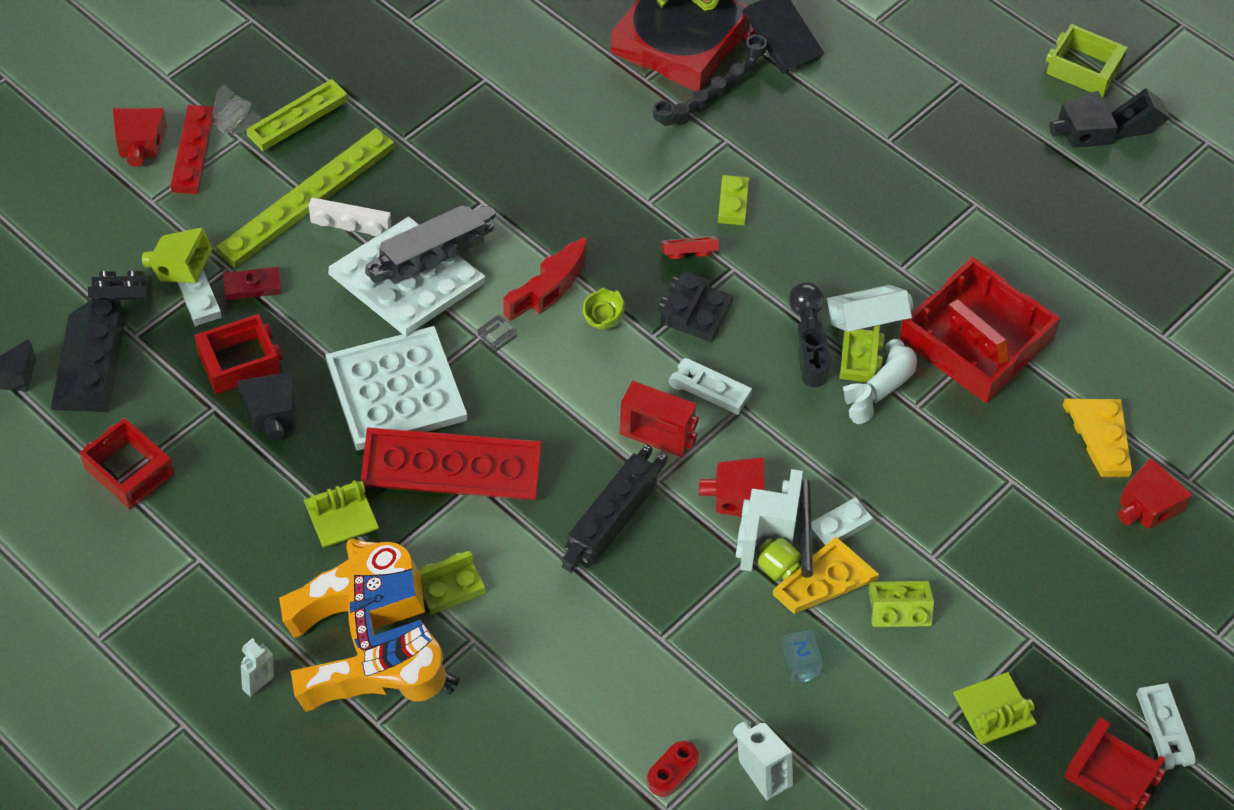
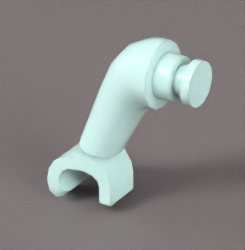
(898, 369)

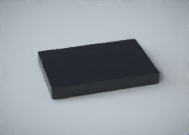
(786, 33)

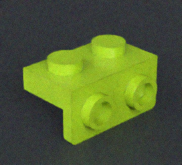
(860, 353)

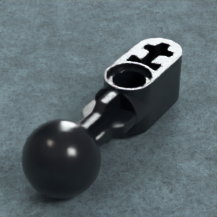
(806, 301)

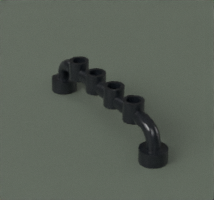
(668, 114)

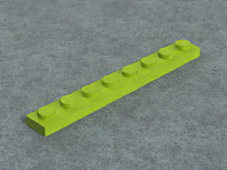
(295, 204)

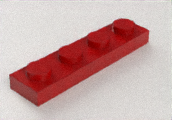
(192, 150)

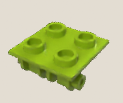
(341, 514)
(995, 708)

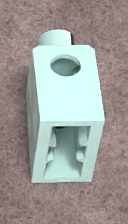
(764, 758)

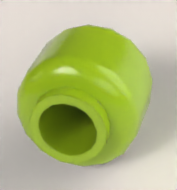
(778, 558)

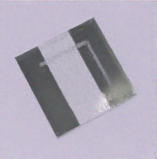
(497, 333)

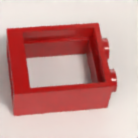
(231, 335)
(663, 407)
(140, 483)

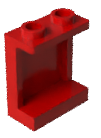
(1114, 770)

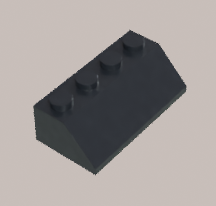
(89, 357)

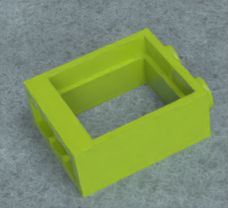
(1092, 45)

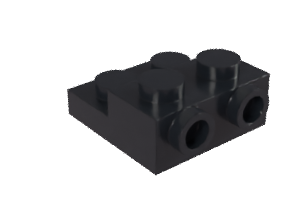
(113, 287)
(694, 306)

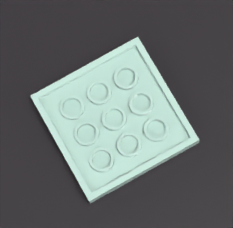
(413, 300)
(396, 385)

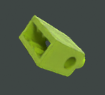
(179, 256)

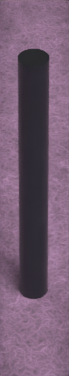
(806, 529)

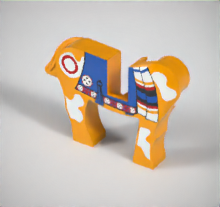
(377, 589)

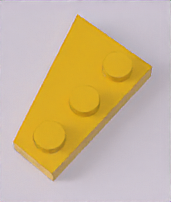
(1104, 433)
(834, 574)

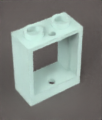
(869, 307)

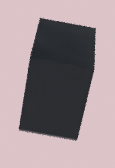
(17, 367)

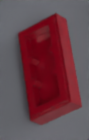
(252, 283)

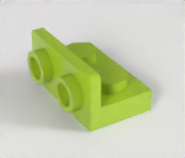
(450, 582)
(901, 603)

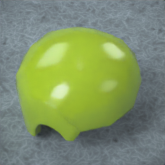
(603, 309)

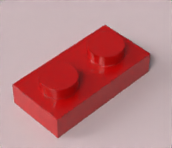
(678, 247)

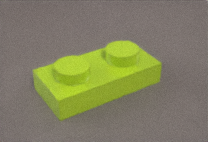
(733, 200)

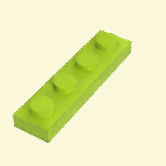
(297, 115)

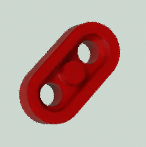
(675, 767)

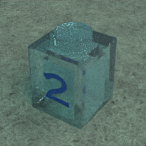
(801, 655)

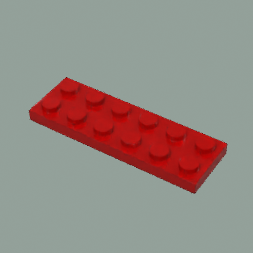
(451, 464)

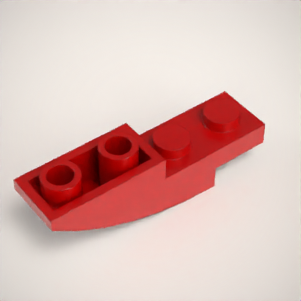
(555, 278)

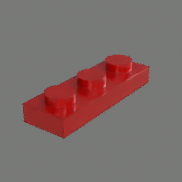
(978, 333)

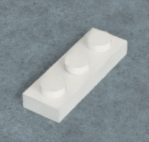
(349, 217)

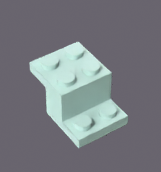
(767, 517)

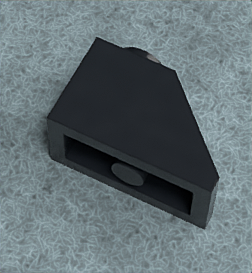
(1140, 115)

